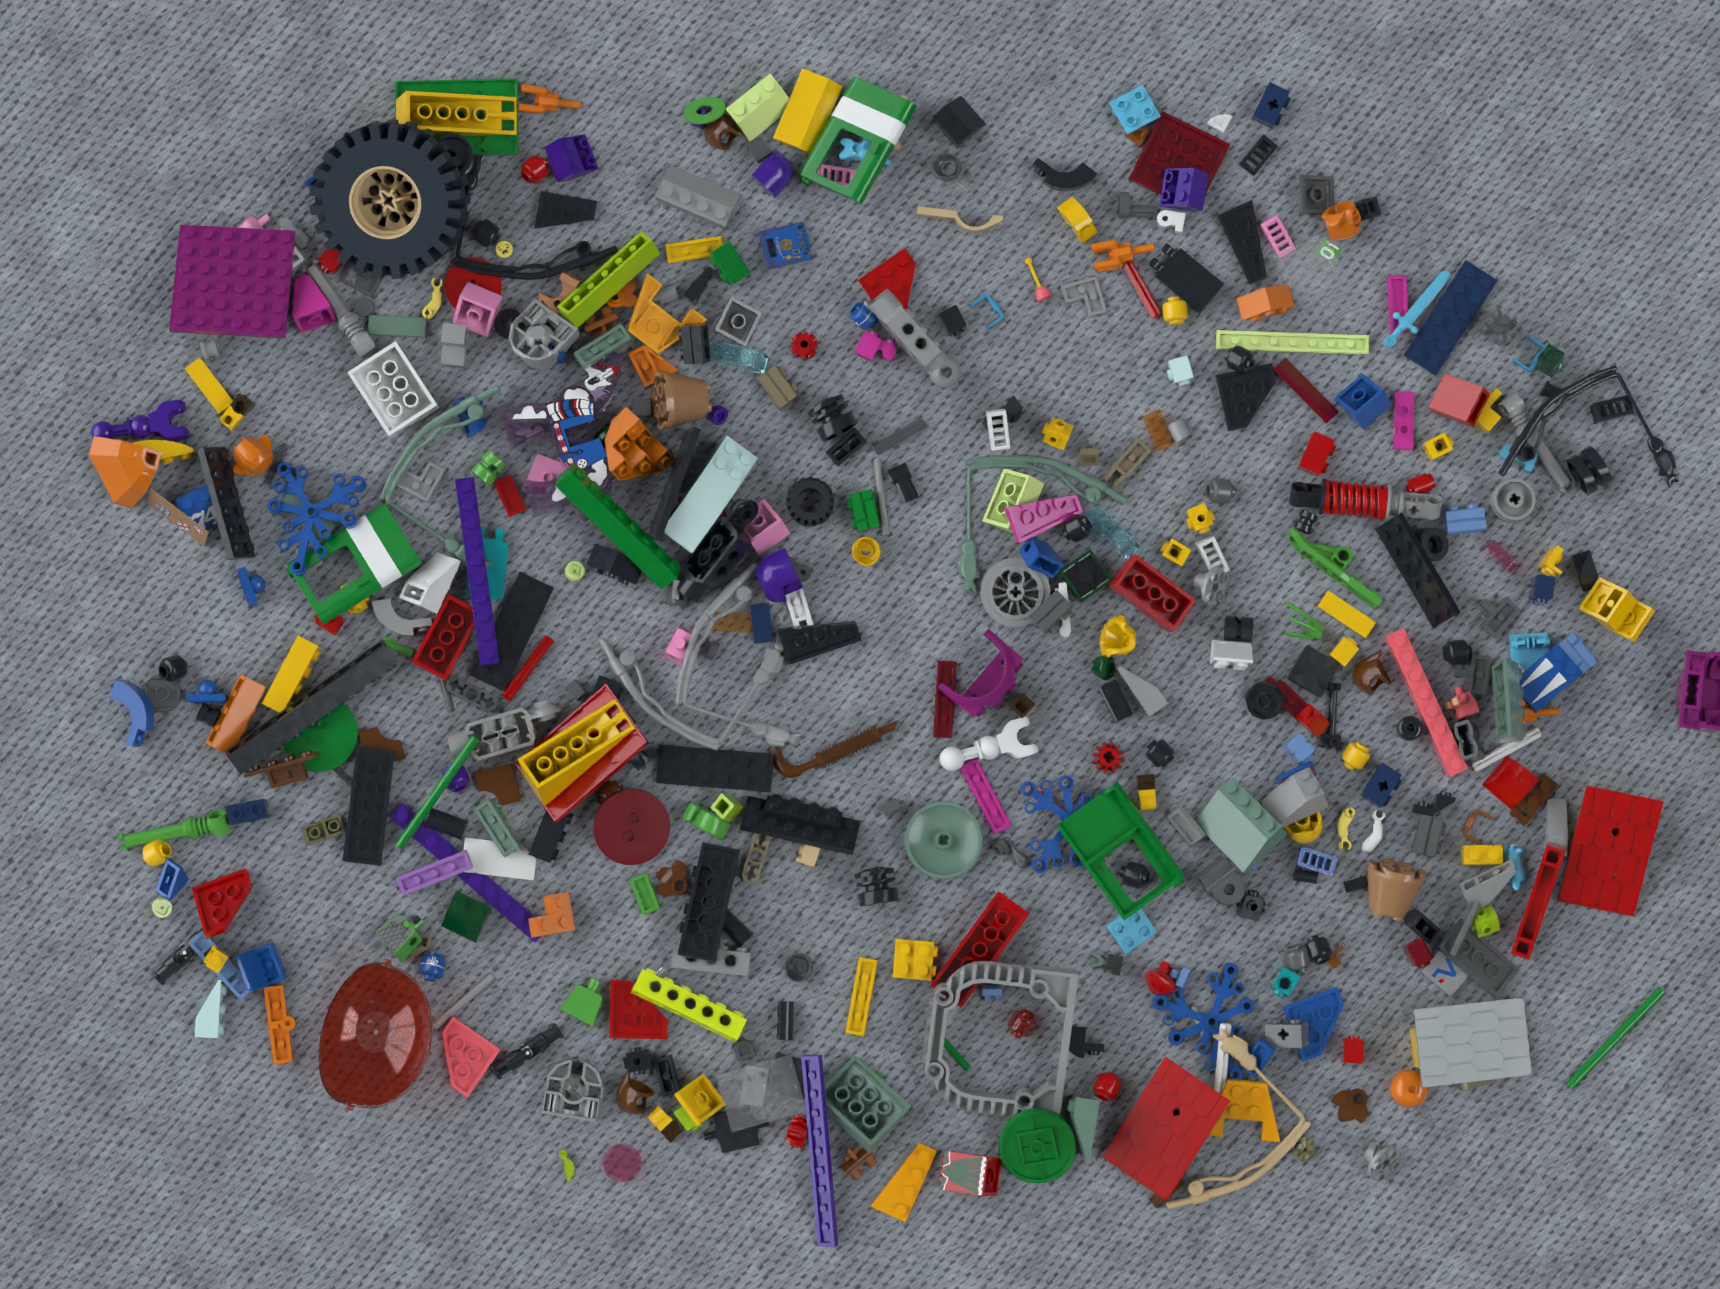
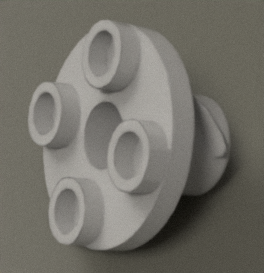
(1211, 585)
(1382, 1161)

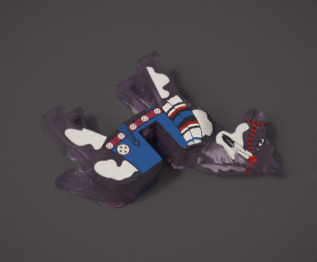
(567, 415)

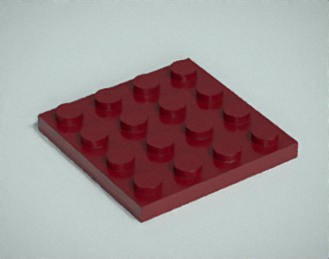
(1177, 146)

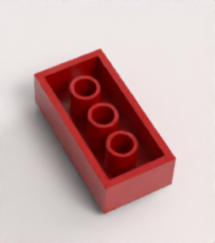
(1152, 593)
(446, 638)

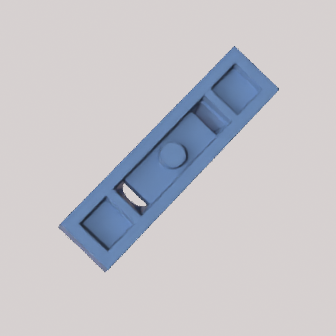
(234, 982)

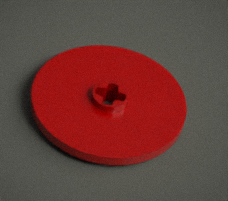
(457, 279)

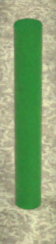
(955, 1054)

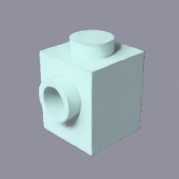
(1180, 371)

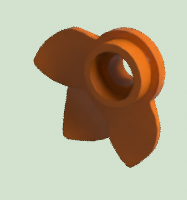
(625, 296)

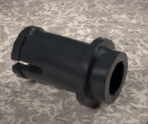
(1305, 876)
(1355, 884)

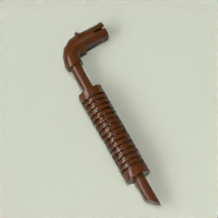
(834, 753)

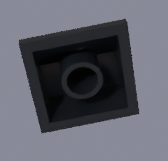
(958, 121)

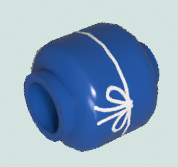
(863, 316)
(432, 966)

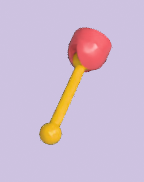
(1041, 292)

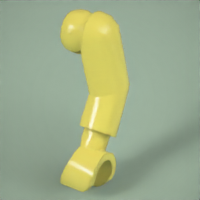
(436, 302)
(1342, 826)

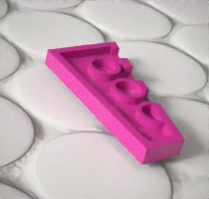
(1038, 516)

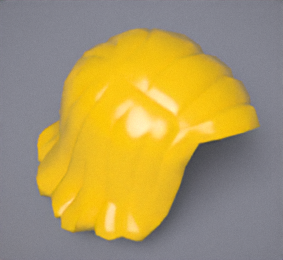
(1117, 637)

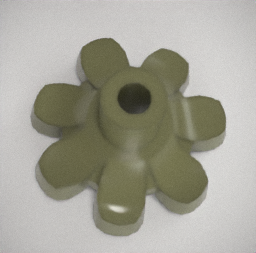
(1305, 1149)

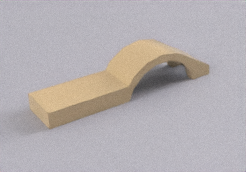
(952, 215)

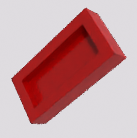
(509, 495)

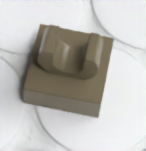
(1089, 456)

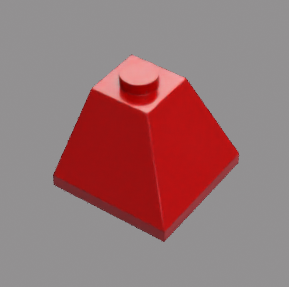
(1510, 782)

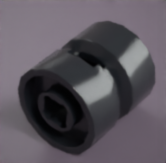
(1238, 628)

